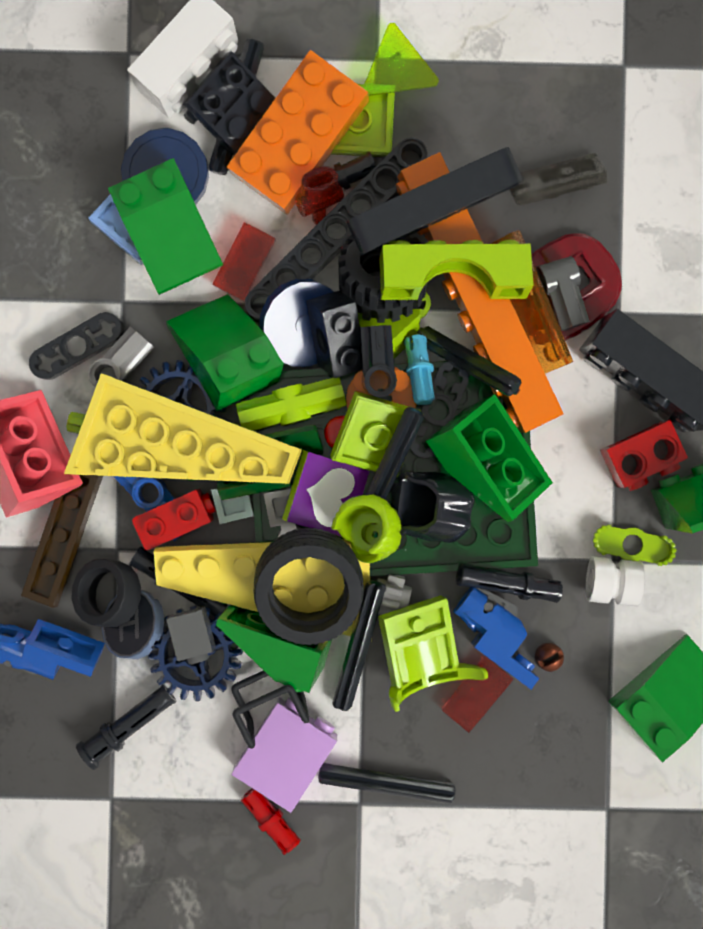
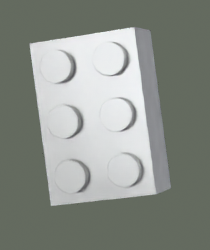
(184, 55)

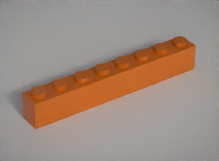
(491, 321)

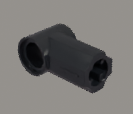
(377, 355)

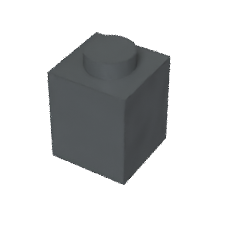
(191, 635)

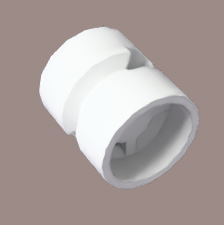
(620, 581)

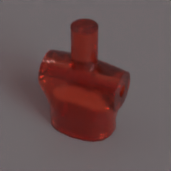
(317, 192)

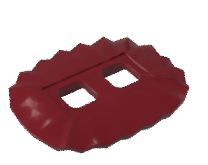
(599, 267)

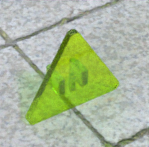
(398, 66)

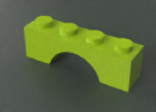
(500, 268)

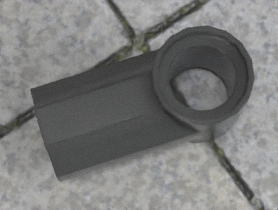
(561, 285)

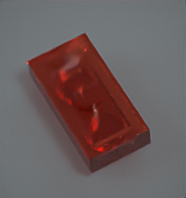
(244, 262)
(477, 696)

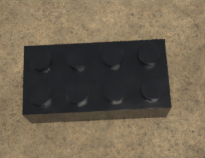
(647, 367)

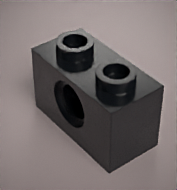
(335, 333)

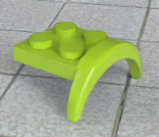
(422, 649)

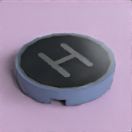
(139, 634)

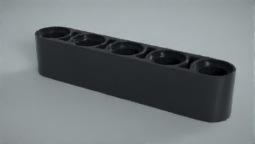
(435, 201)

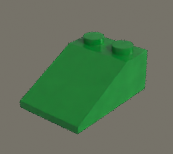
(165, 226)
(226, 351)
(491, 458)
(681, 501)
(279, 658)
(665, 699)

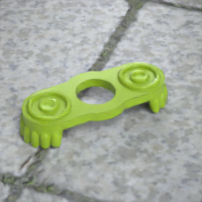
(654, 548)

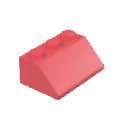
(31, 455)

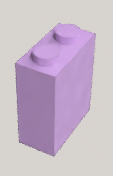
(285, 754)

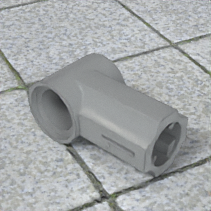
(122, 356)

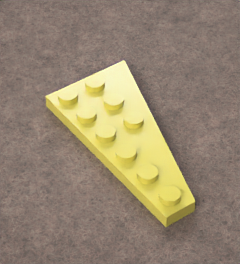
(156, 437)
(228, 574)

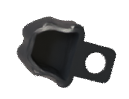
(432, 506)

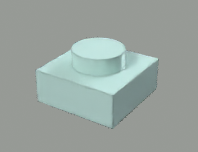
(233, 508)

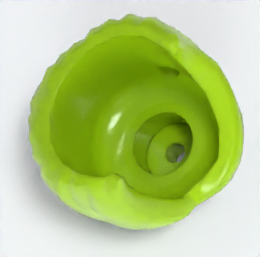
(360, 520)

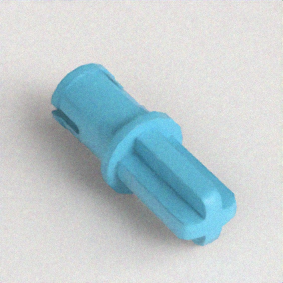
(419, 369)

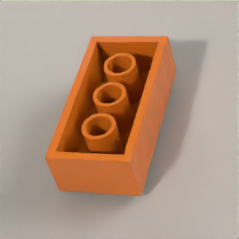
(298, 131)

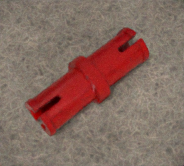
(270, 820)

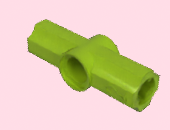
(291, 404)

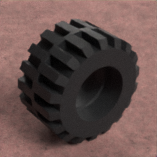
(366, 289)

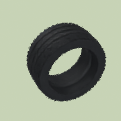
(314, 626)

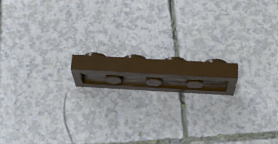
(60, 543)

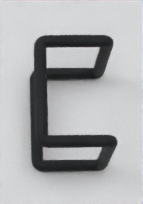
(297, 698)

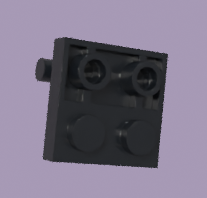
(229, 102)

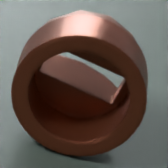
(545, 651)

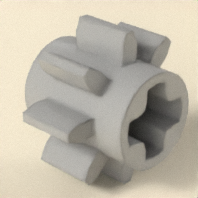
(396, 594)

